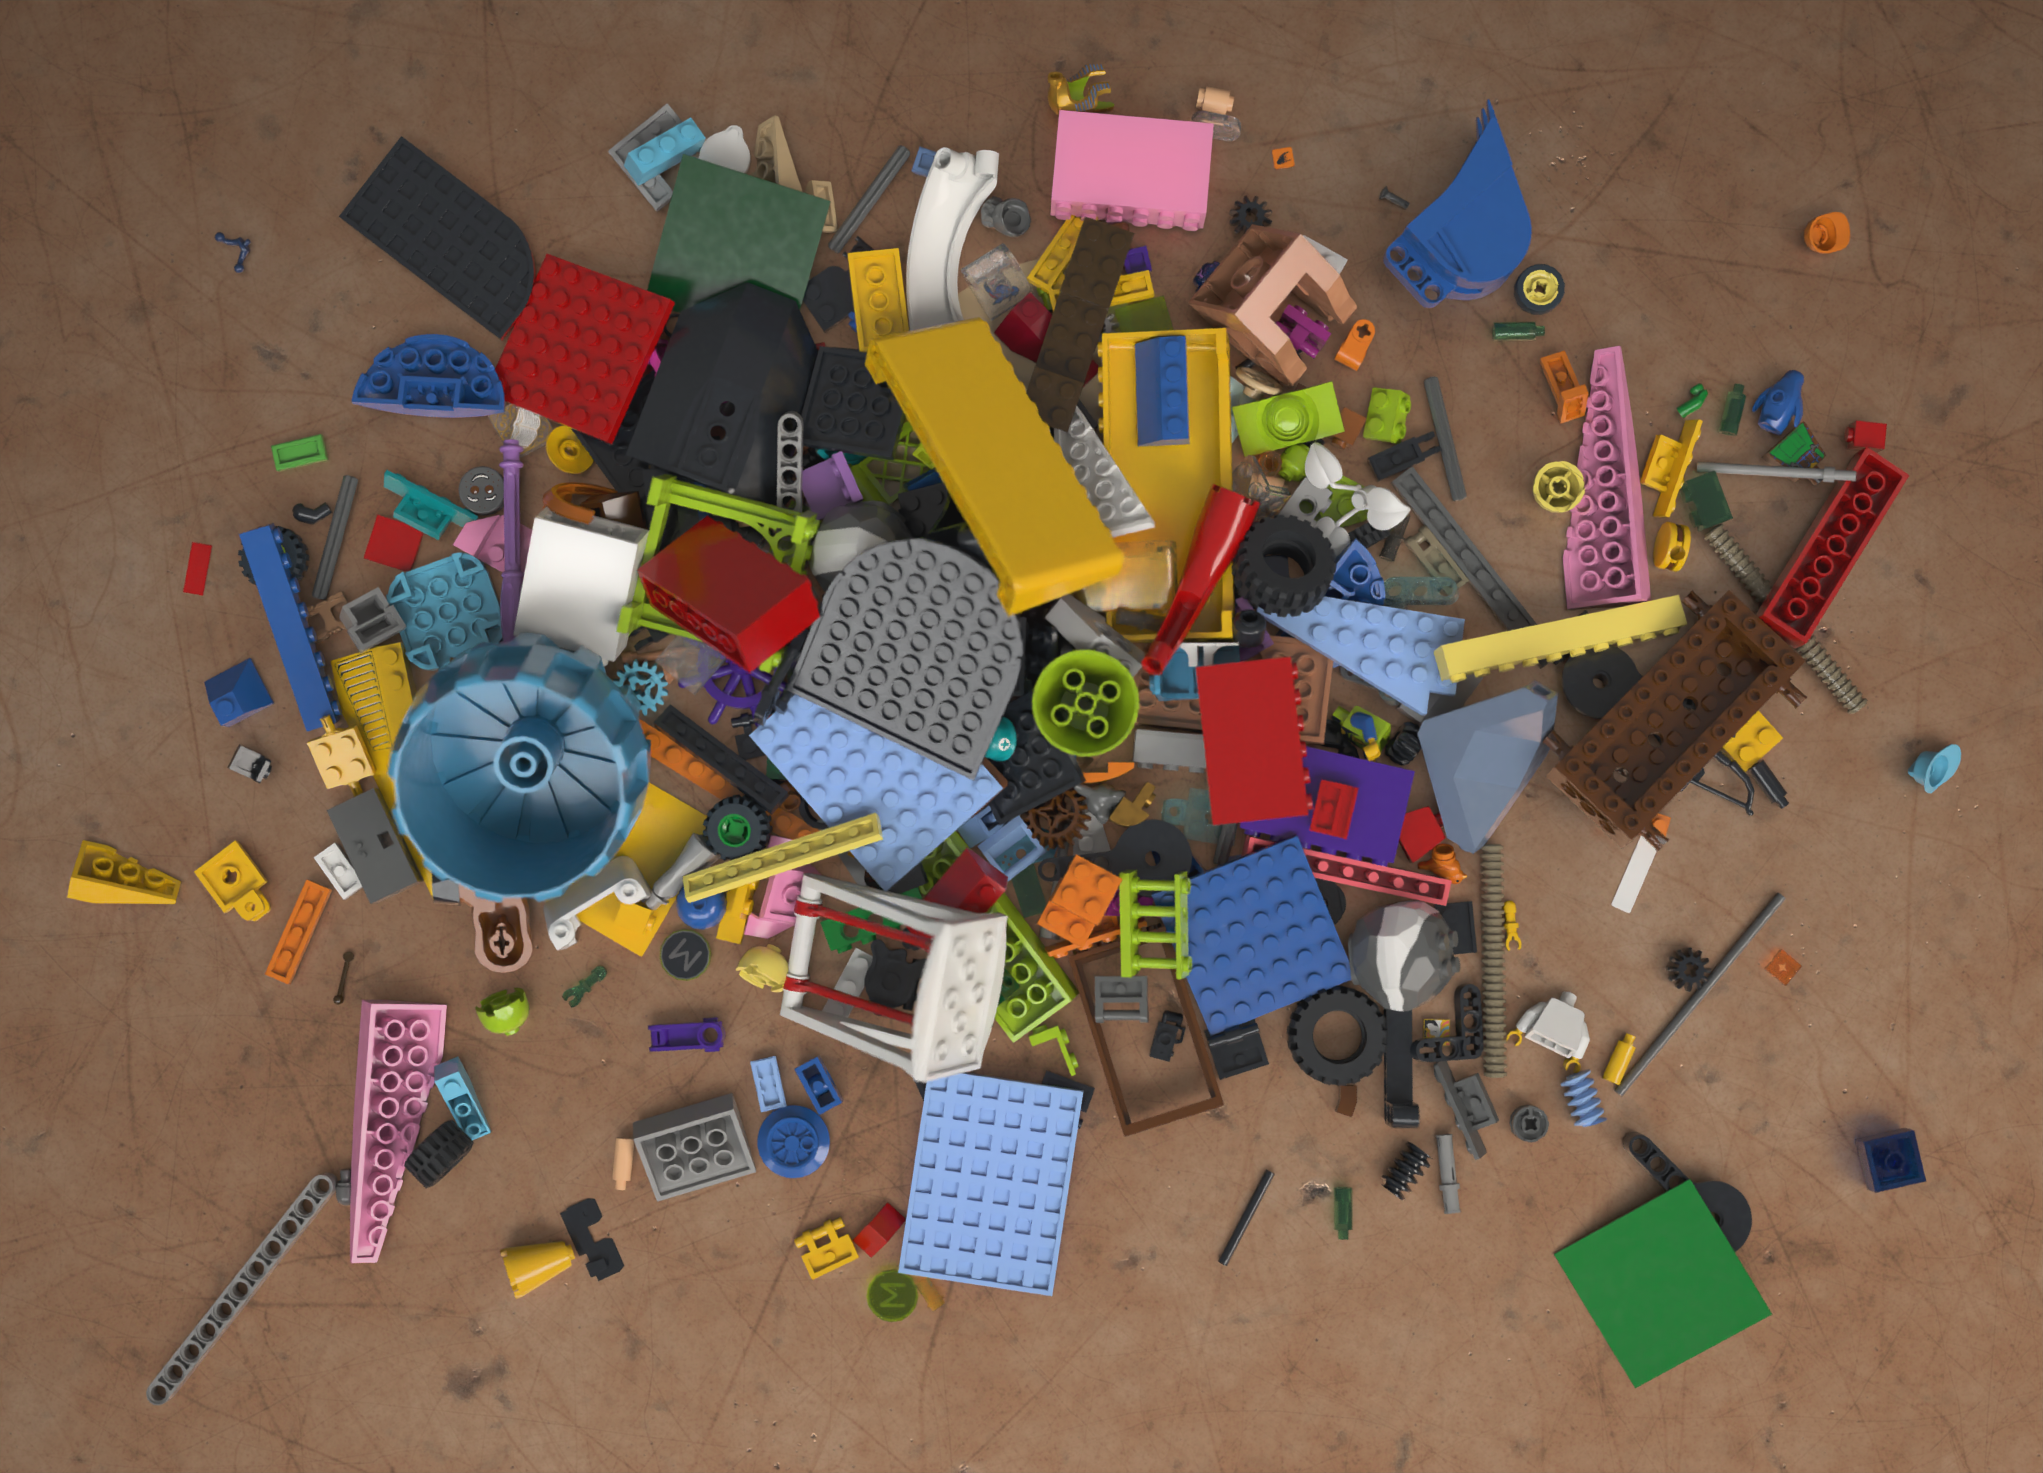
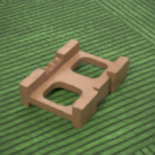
(324, 608)

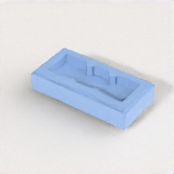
(768, 1083)

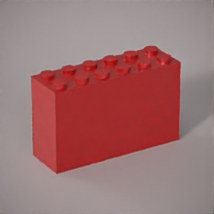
(729, 593)
(1253, 740)

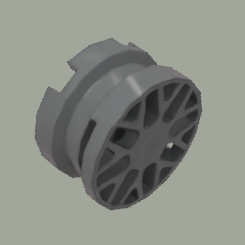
(1529, 1123)

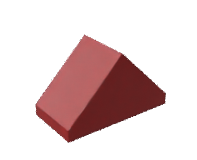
(879, 1230)

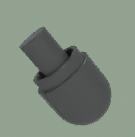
(343, 1187)

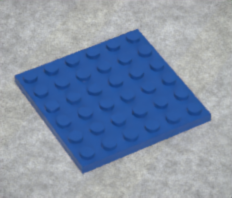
(1258, 935)

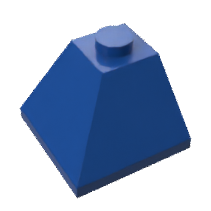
(237, 693)

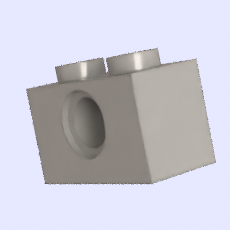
(1307, 492)

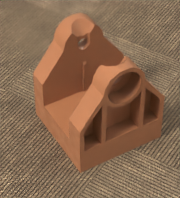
(1254, 283)

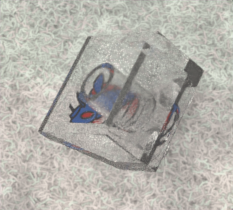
(996, 281)

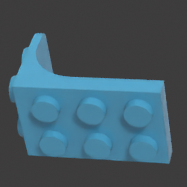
(1180, 681)

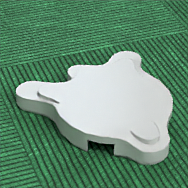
(727, 149)

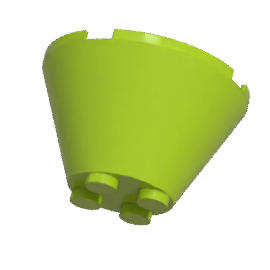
(1085, 703)

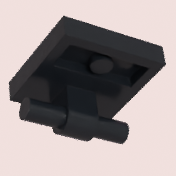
(1237, 1049)

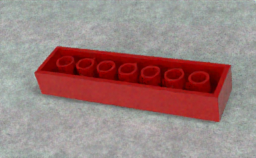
(1831, 547)

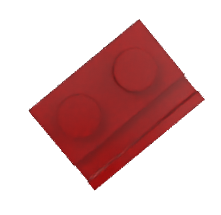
(1334, 809)

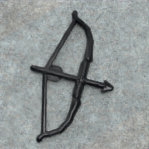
(1733, 766)

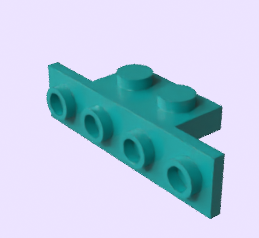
(424, 509)

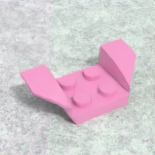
(486, 541)
(779, 899)

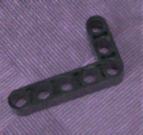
(1398, 1072)

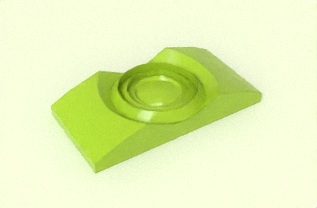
(1288, 419)

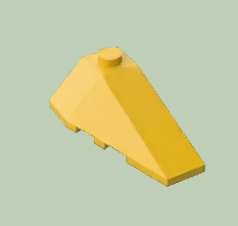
(108, 877)

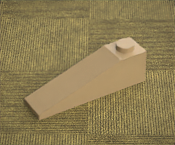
(773, 155)

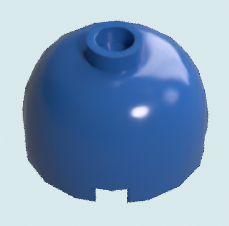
(703, 912)

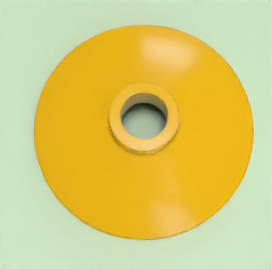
(563, 439)

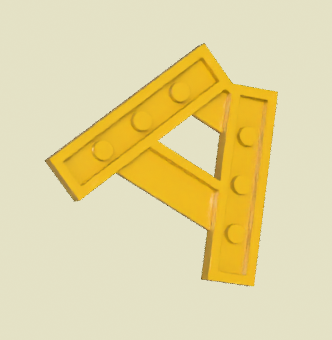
(1049, 269)

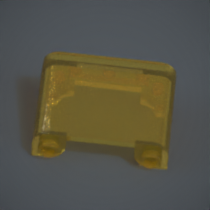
(1144, 582)

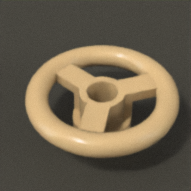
(1258, 383)

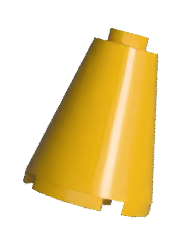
(535, 1264)

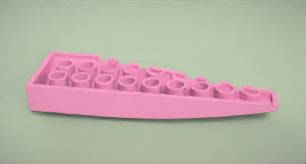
(1606, 532)
(393, 1080)

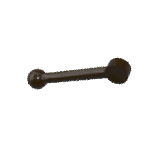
(348, 957)

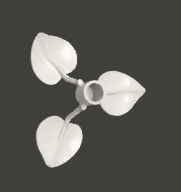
(1382, 505)

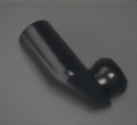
(309, 515)

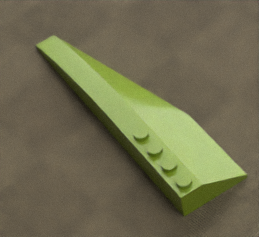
(1041, 979)

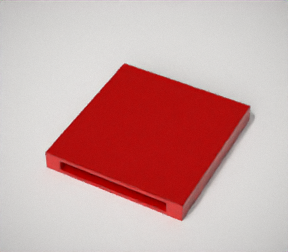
(393, 544)

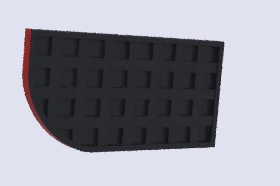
(446, 236)

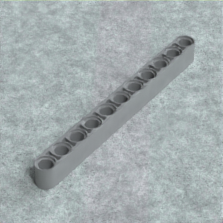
(233, 1296)

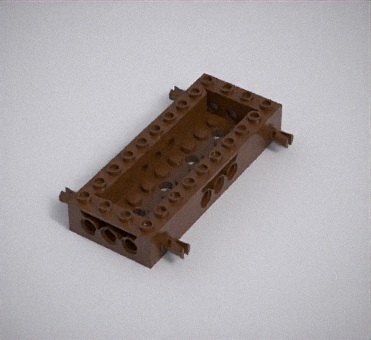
(1758, 669)

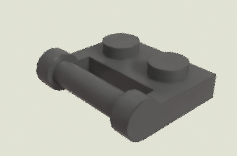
(1120, 990)

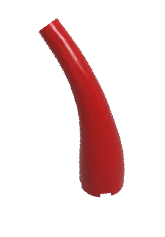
(1213, 547)

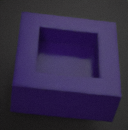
(1137, 260)

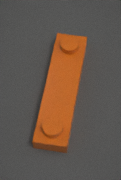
(298, 931)

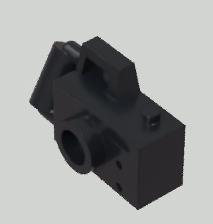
(1166, 1035)

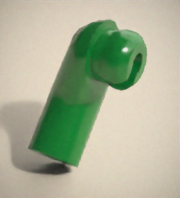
(1694, 403)

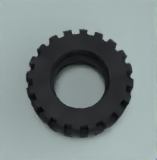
(1276, 592)
(1372, 1041)

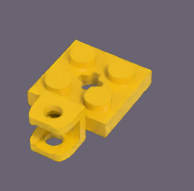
(241, 893)

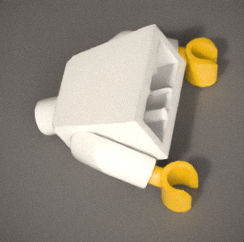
(1556, 1027)

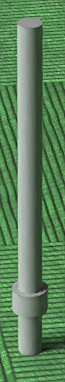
(1828, 474)

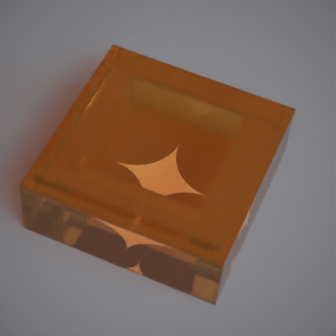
(1783, 967)

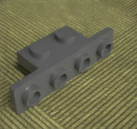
(1470, 1104)

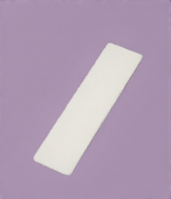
(1634, 876)

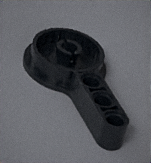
(1614, 670)
(1131, 853)
(1726, 1202)

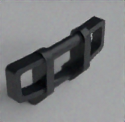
(770, 693)

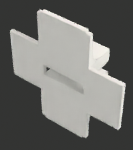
(1210, 649)

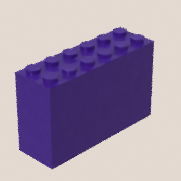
(1376, 813)

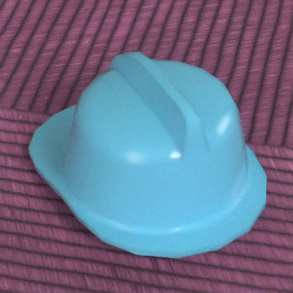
(1935, 768)

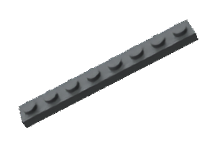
(1462, 551)

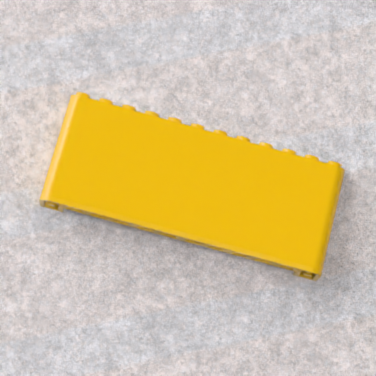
(997, 461)
(1173, 478)

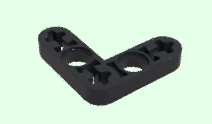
(1459, 1041)

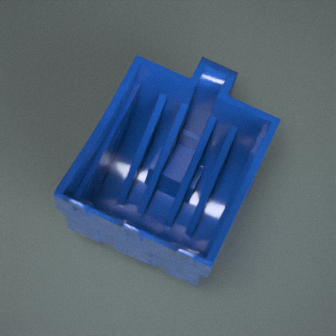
(1471, 232)

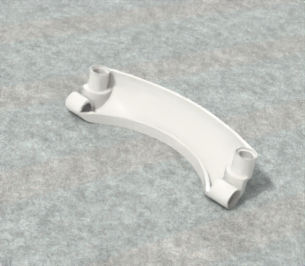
(945, 211)

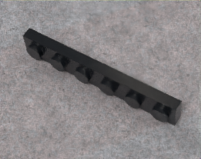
(721, 759)

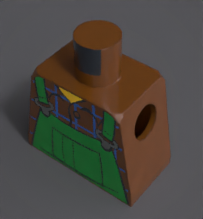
(1797, 449)

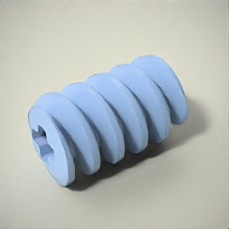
(1583, 1099)

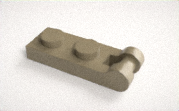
(1435, 558)

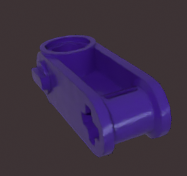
(686, 1036)

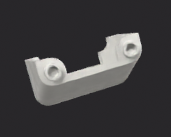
(616, 876)

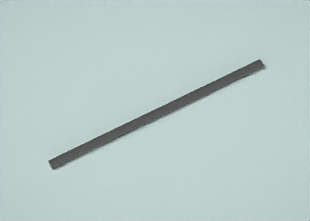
(1700, 994)

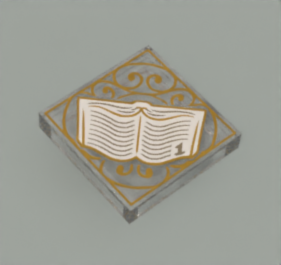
(522, 426)

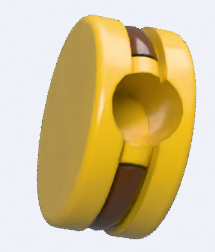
(1671, 546)

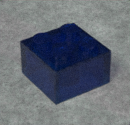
(1890, 1160)

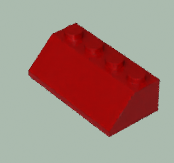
(966, 885)

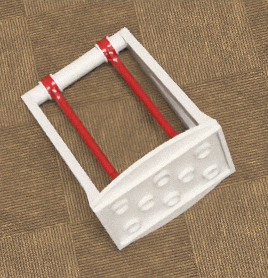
(956, 989)

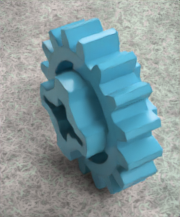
(650, 680)

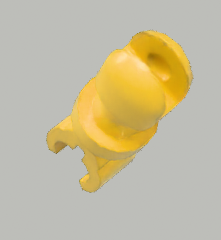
(1511, 925)

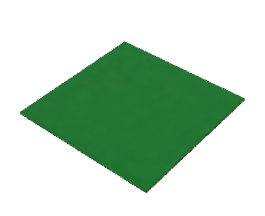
(1663, 1283)

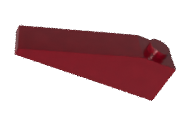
(1026, 328)

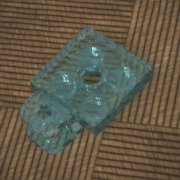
(1192, 816)

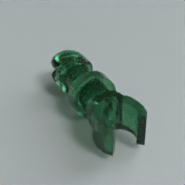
(598, 974)

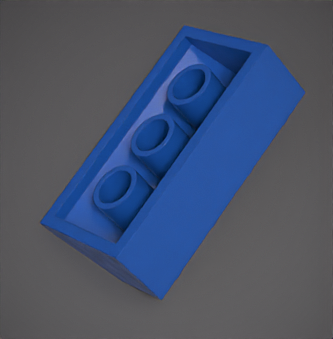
(1162, 391)

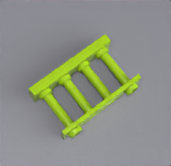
(1132, 936)

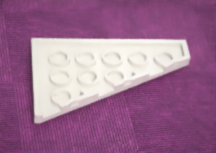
(1102, 478)

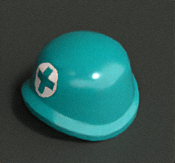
(1003, 741)

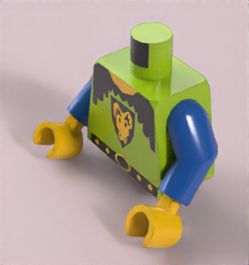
(1364, 730)

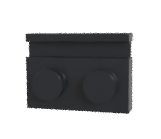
(1460, 919)

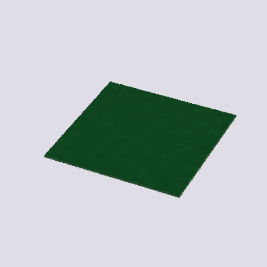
(732, 232)

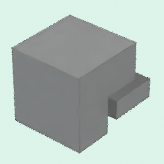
(371, 620)

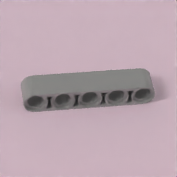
(790, 463)

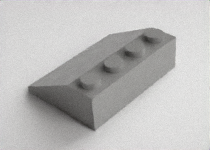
(693, 1147)

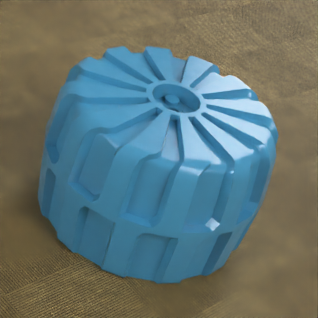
(520, 768)

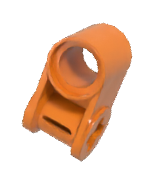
(1353, 347)

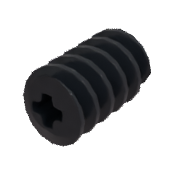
(1406, 1170)

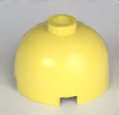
(1558, 486)
(764, 967)

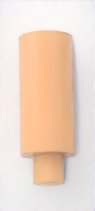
(623, 1161)

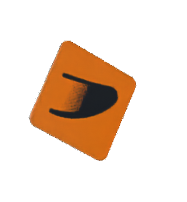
(1283, 158)

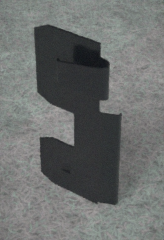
(602, 1255)

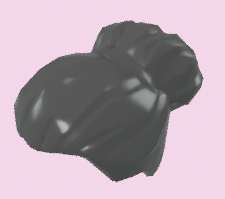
(1007, 216)

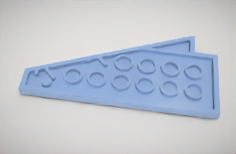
(1379, 645)

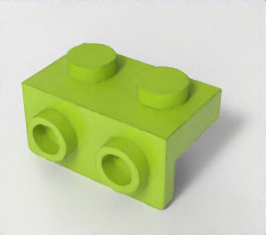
(1387, 415)

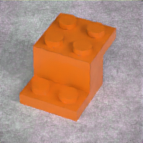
(1079, 901)

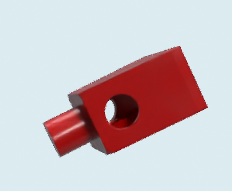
(1420, 833)

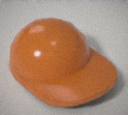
(1827, 233)

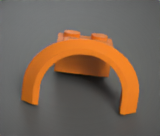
(559, 500)

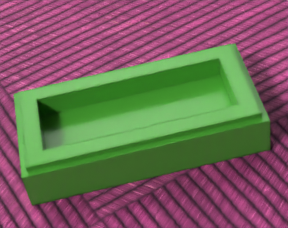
(299, 452)

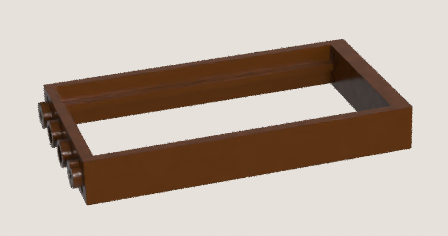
(1110, 948)

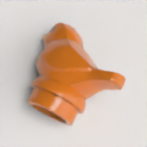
(1444, 863)

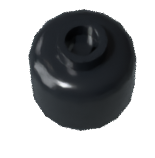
(1248, 628)

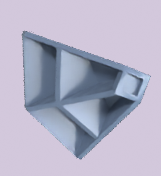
(1485, 759)

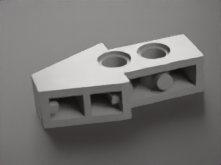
(1088, 631)

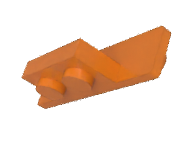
(1105, 931)

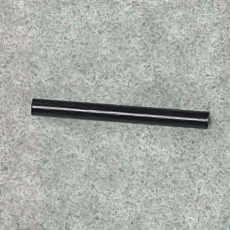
(1246, 1217)

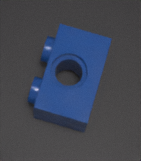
(819, 1085)

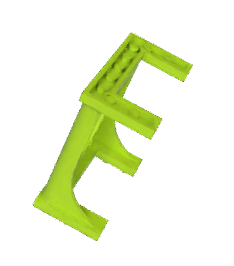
(668, 490)

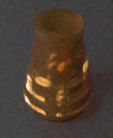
(1273, 463)

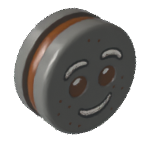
(482, 491)

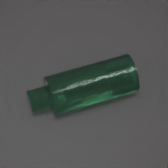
(1516, 331)
(1733, 411)
(1343, 1211)

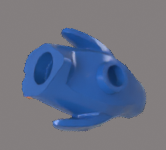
(1781, 403)

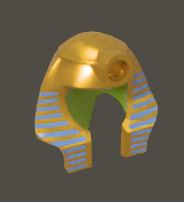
(1068, 93)

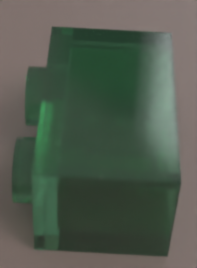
(1705, 501)

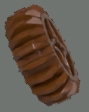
(1056, 824)

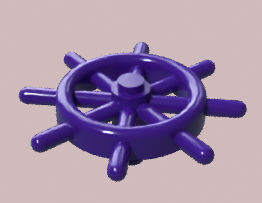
(725, 698)

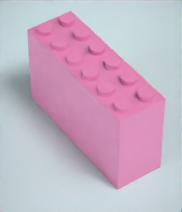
(1132, 170)

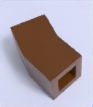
(1347, 1100)

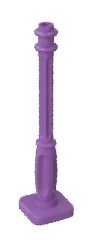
(512, 576)

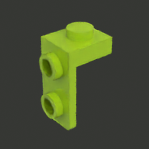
(1043, 1034)

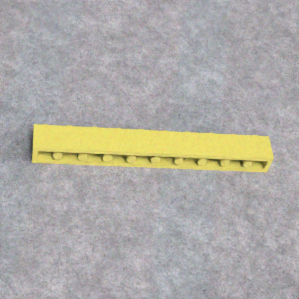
(1560, 638)

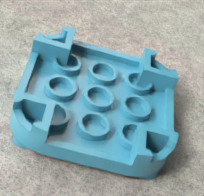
(446, 609)

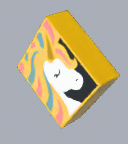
(1436, 1028)

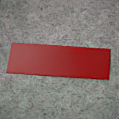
(197, 568)

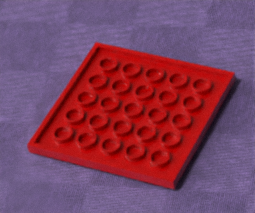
(581, 347)

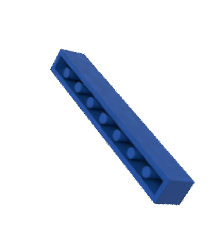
(290, 626)

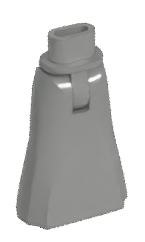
(693, 858)

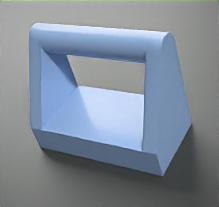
(1004, 839)

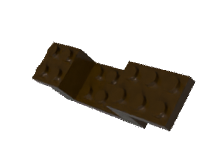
(1078, 321)

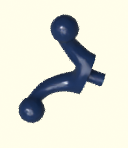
(220, 237)

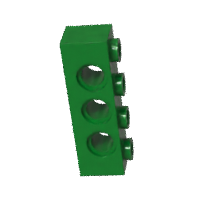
(839, 940)

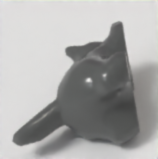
(1101, 799)

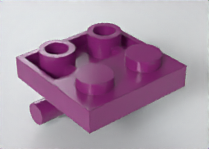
(1303, 331)

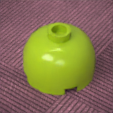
(504, 1012)

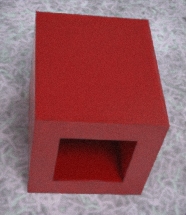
(1865, 434)

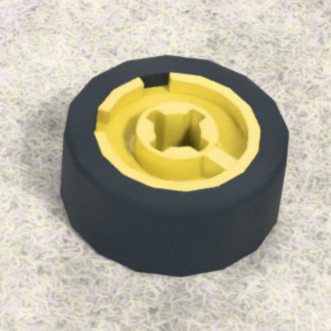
(1539, 302)

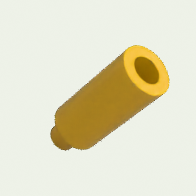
(1619, 1060)

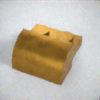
(1130, 813)

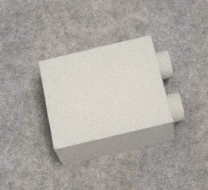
(579, 582)

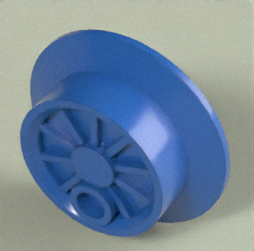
(793, 1141)

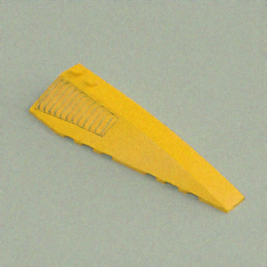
(375, 695)

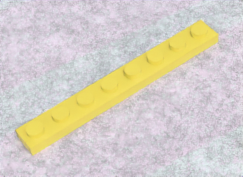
(782, 857)

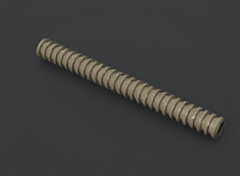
(1811, 650)
(1493, 961)

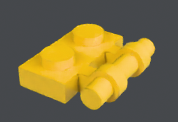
(830, 1255)

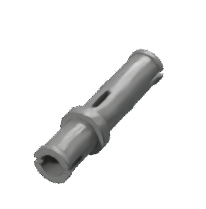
(1448, 1174)

